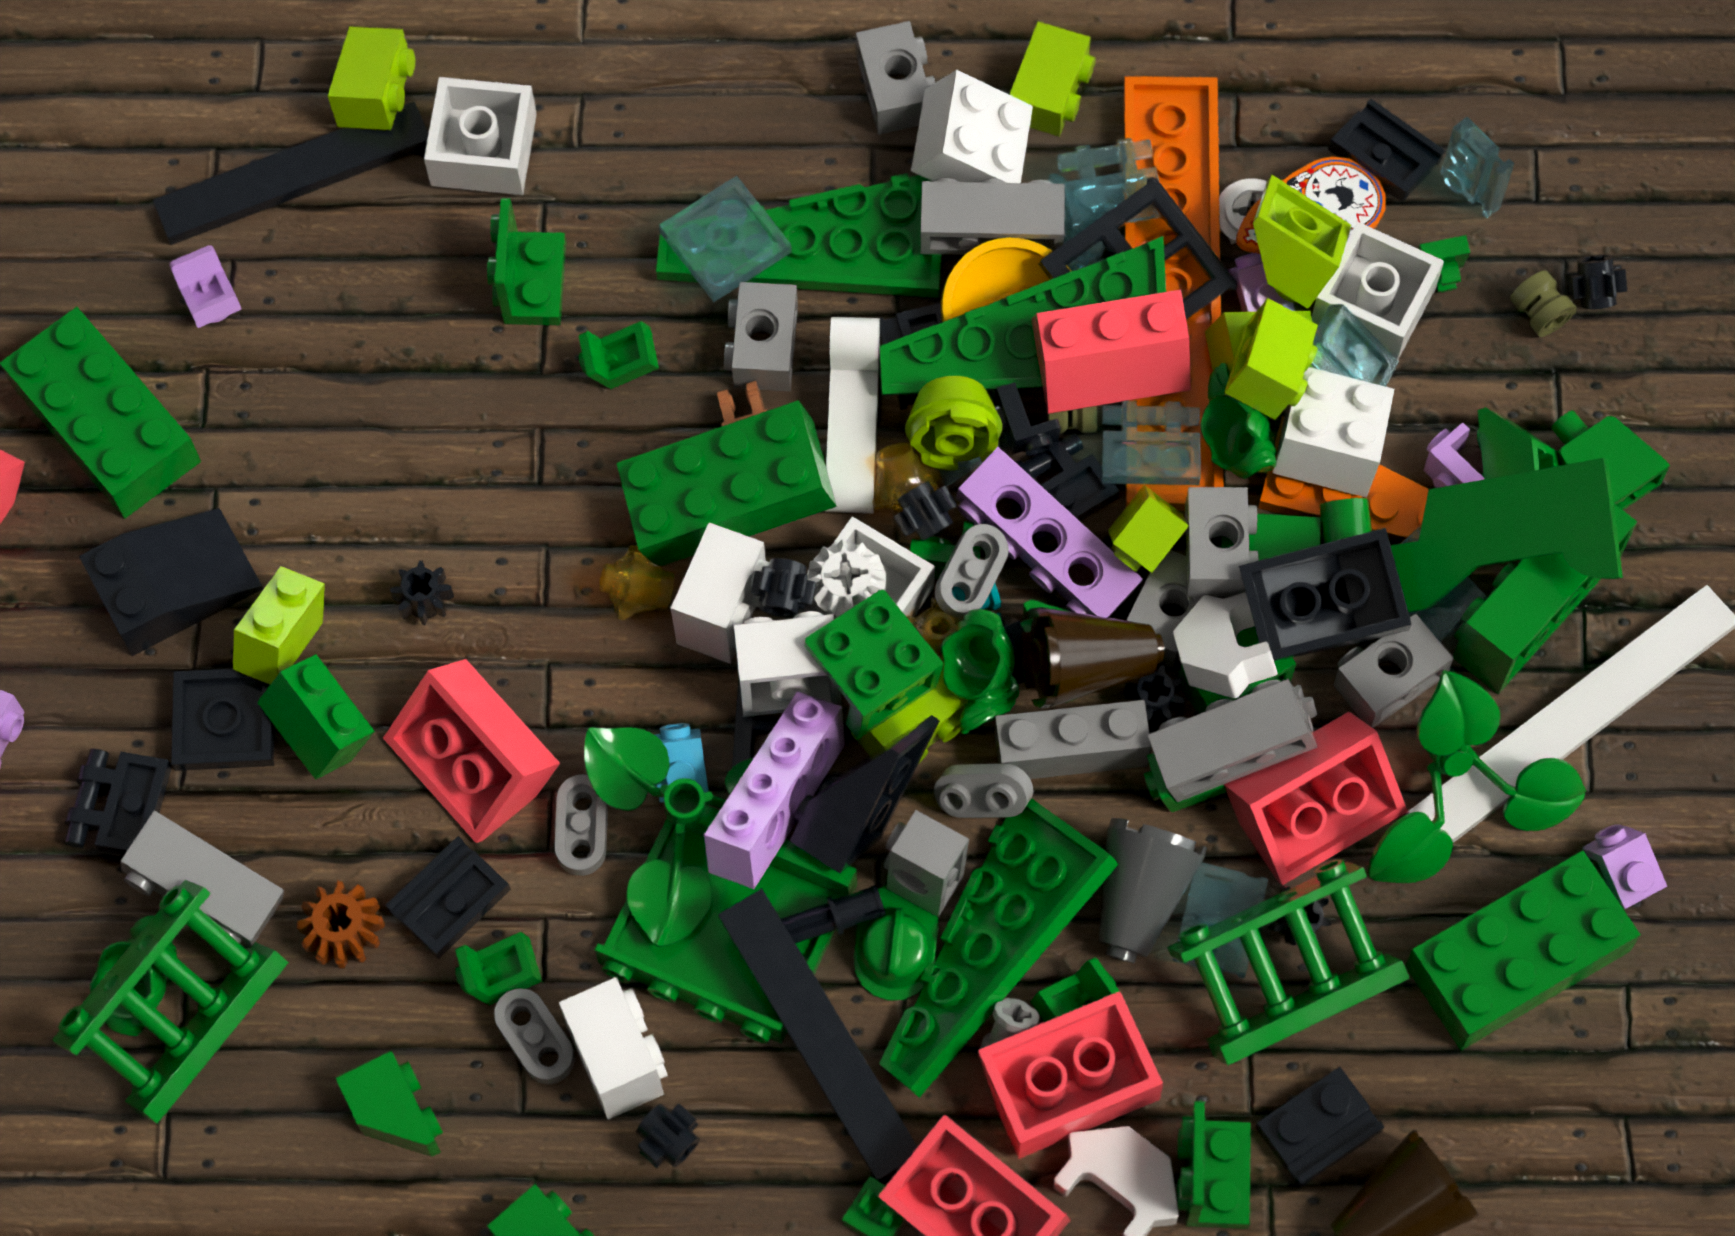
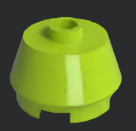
(953, 422)

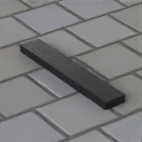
(288, 175)
(818, 1034)

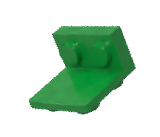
(526, 271)
(875, 661)
(1217, 1174)

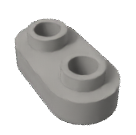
(970, 573)
(979, 790)
(580, 827)
(535, 1038)

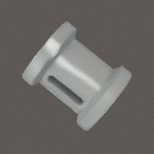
(1010, 1019)

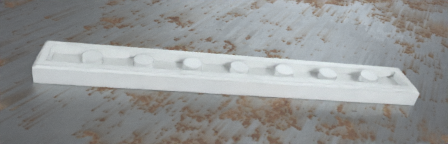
(1586, 708)

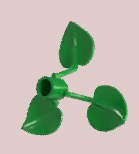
(1451, 721)
(622, 770)

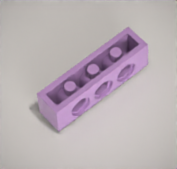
(1003, 478)
(778, 779)

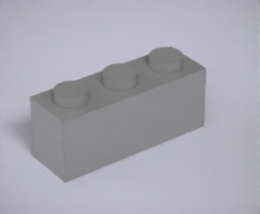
(970, 213)
(1074, 739)
(1232, 739)
(169, 854)

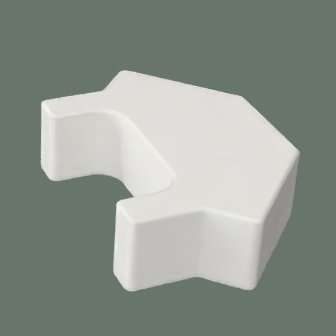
(1211, 650)
(1125, 1169)

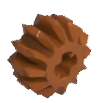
(340, 905)

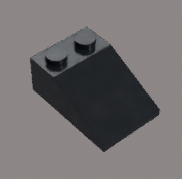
(170, 576)
(1326, 596)
(858, 806)

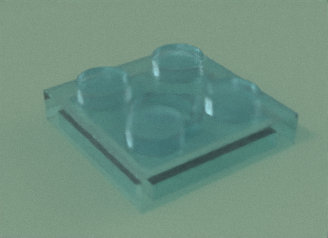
(725, 238)

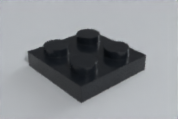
(219, 721)

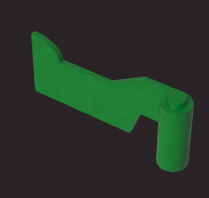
(1498, 522)

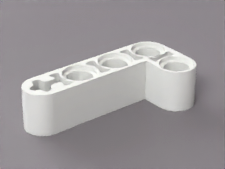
(853, 412)

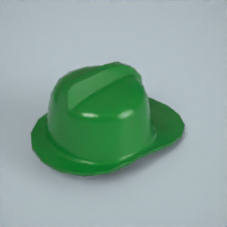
(895, 948)

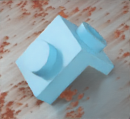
(684, 754)

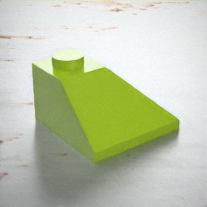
(1297, 242)

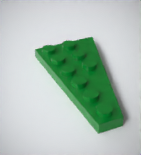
(846, 242)
(998, 340)
(1000, 927)

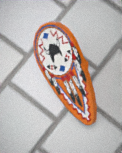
(1336, 185)

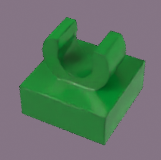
(1454, 254)
(870, 1214)

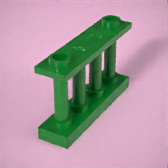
(1327, 993)
(218, 1008)

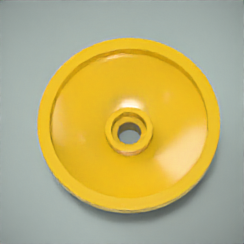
(992, 274)

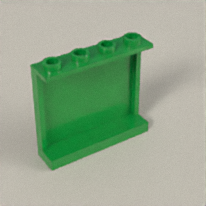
(706, 964)

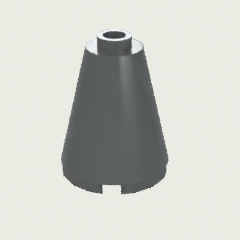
(1144, 886)

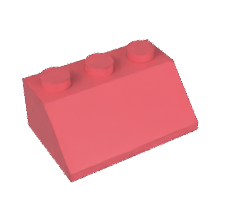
(1113, 351)
(470, 749)
(1319, 799)
(1070, 1074)
(965, 1190)

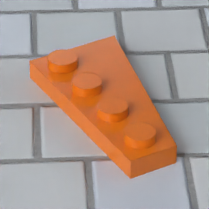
(1392, 498)

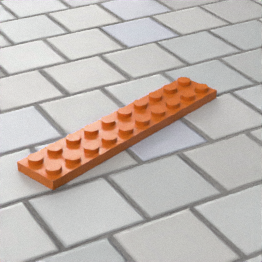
(1183, 131)

